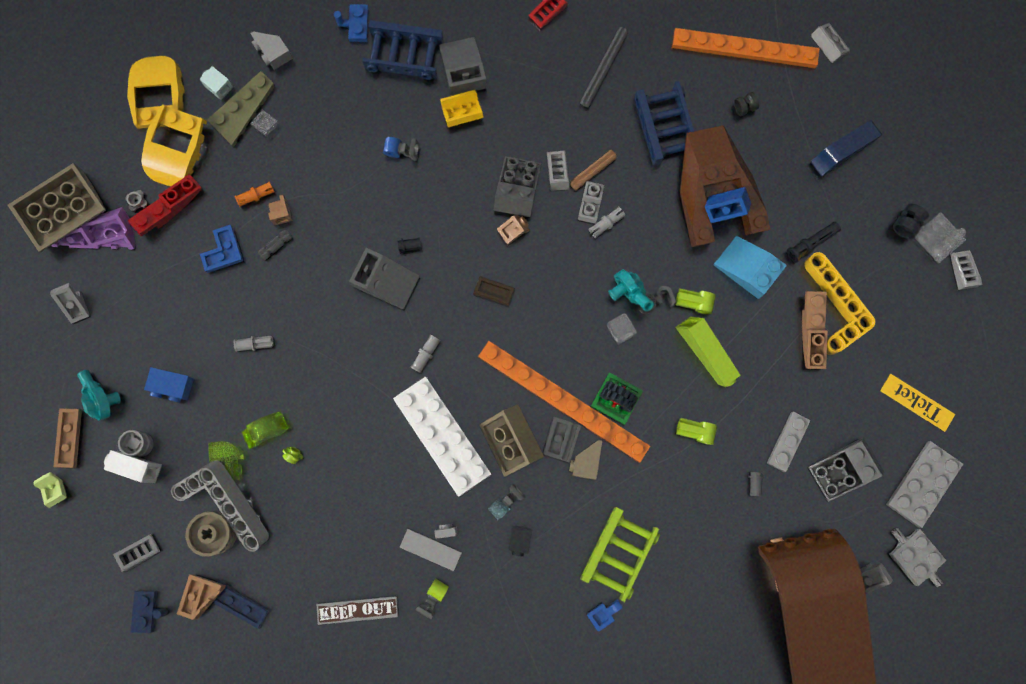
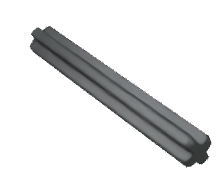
(604, 67)

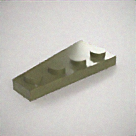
(241, 108)

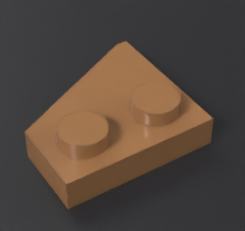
(198, 596)

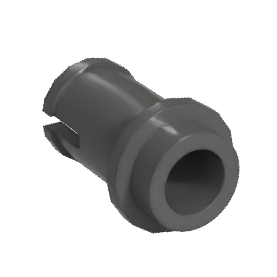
(756, 483)

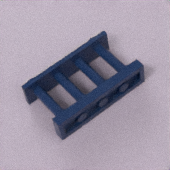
(403, 32)
(648, 119)

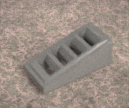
(558, 182)
(960, 277)
(126, 551)

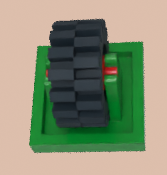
(616, 398)

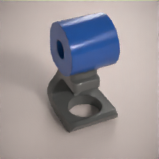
(393, 148)

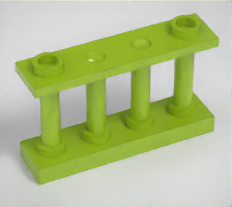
(600, 555)

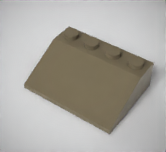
(57, 207)

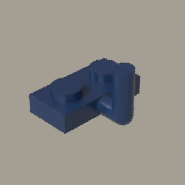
(145, 612)

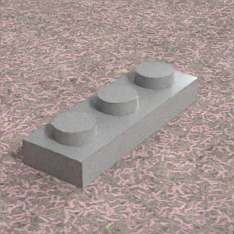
(788, 441)

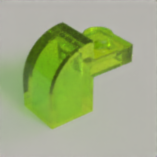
(264, 428)
(228, 453)

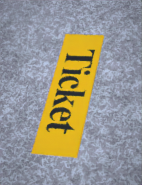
(917, 402)

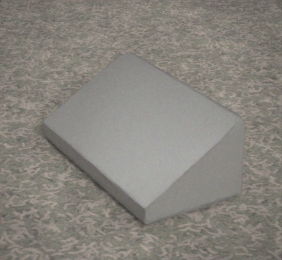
(830, 42)

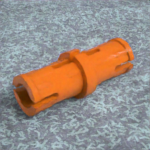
(254, 194)

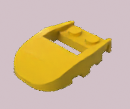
(150, 73)
(166, 164)

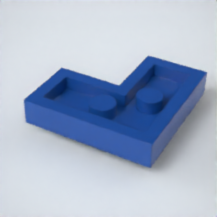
(226, 253)

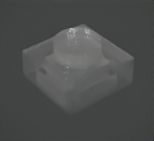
(264, 123)

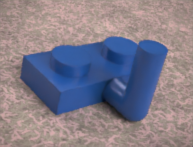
(357, 22)

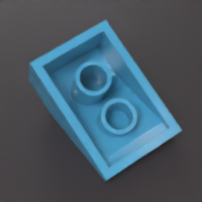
(750, 266)

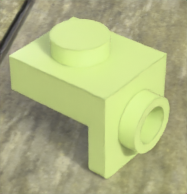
(51, 489)

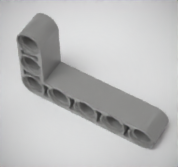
(229, 501)

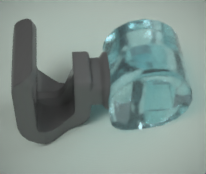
(502, 505)

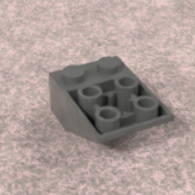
(463, 66)
(517, 186)
(384, 278)
(846, 469)

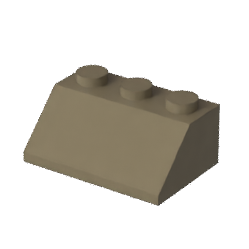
(511, 440)

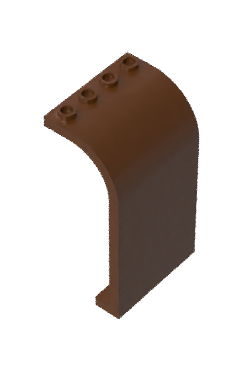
(822, 608)

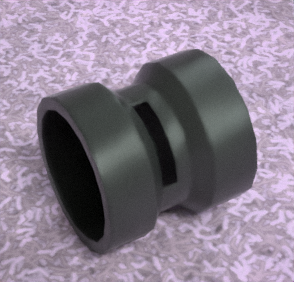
(747, 103)

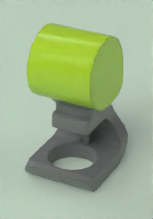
(435, 594)

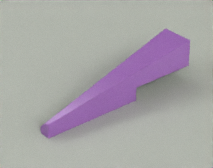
(102, 231)

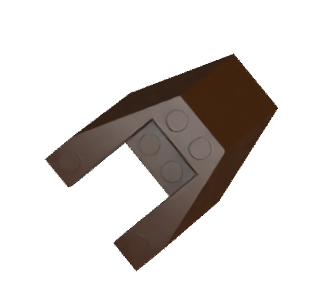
(711, 168)

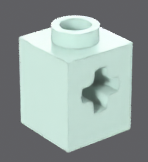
(216, 82)

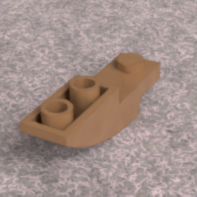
(814, 330)

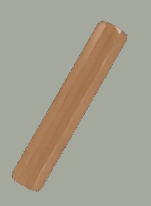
(593, 169)

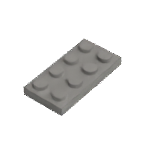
(924, 484)

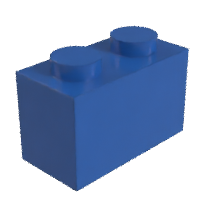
(728, 205)
(169, 384)

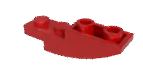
(166, 207)

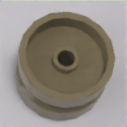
(199, 534)

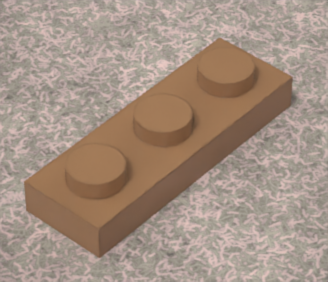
(67, 438)

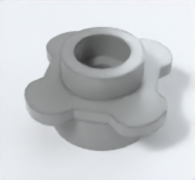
(132, 196)

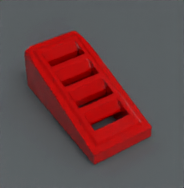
(552, 14)

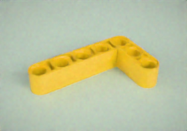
(841, 303)

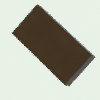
(494, 291)

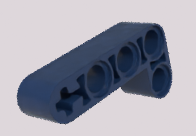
(846, 147)

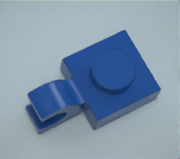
(602, 615)

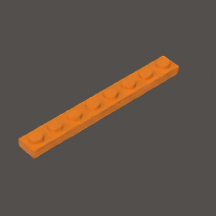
(745, 48)

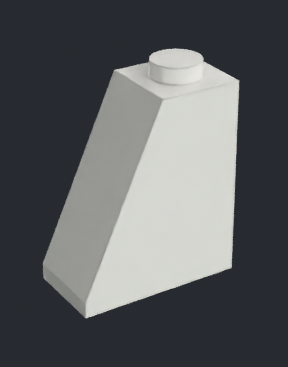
(132, 467)

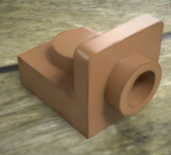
(513, 228)

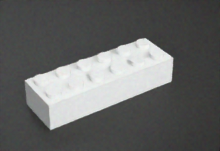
(442, 436)

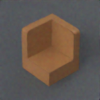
(279, 211)

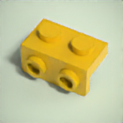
(461, 108)

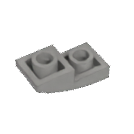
(591, 202)

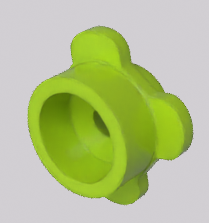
(292, 455)

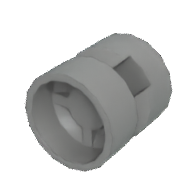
(135, 443)

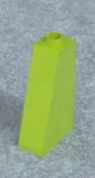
(708, 350)

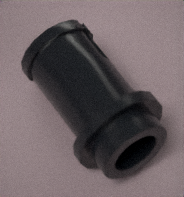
(409, 244)

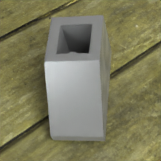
(273, 49)

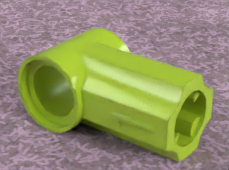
(700, 301)
(702, 431)

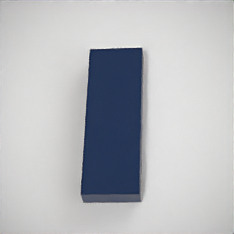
(241, 606)

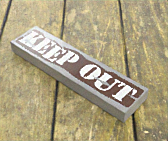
(357, 610)

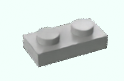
(445, 531)

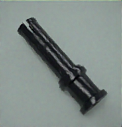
(807, 246)

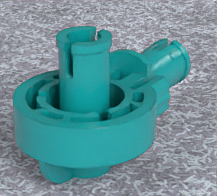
(632, 287)
(93, 397)

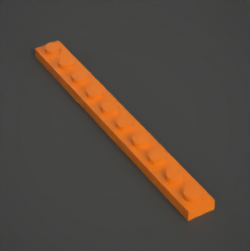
(564, 401)

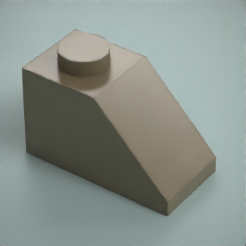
(587, 462)

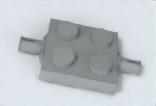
(917, 557)

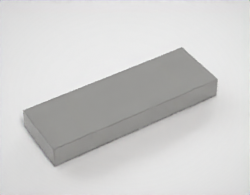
(430, 549)

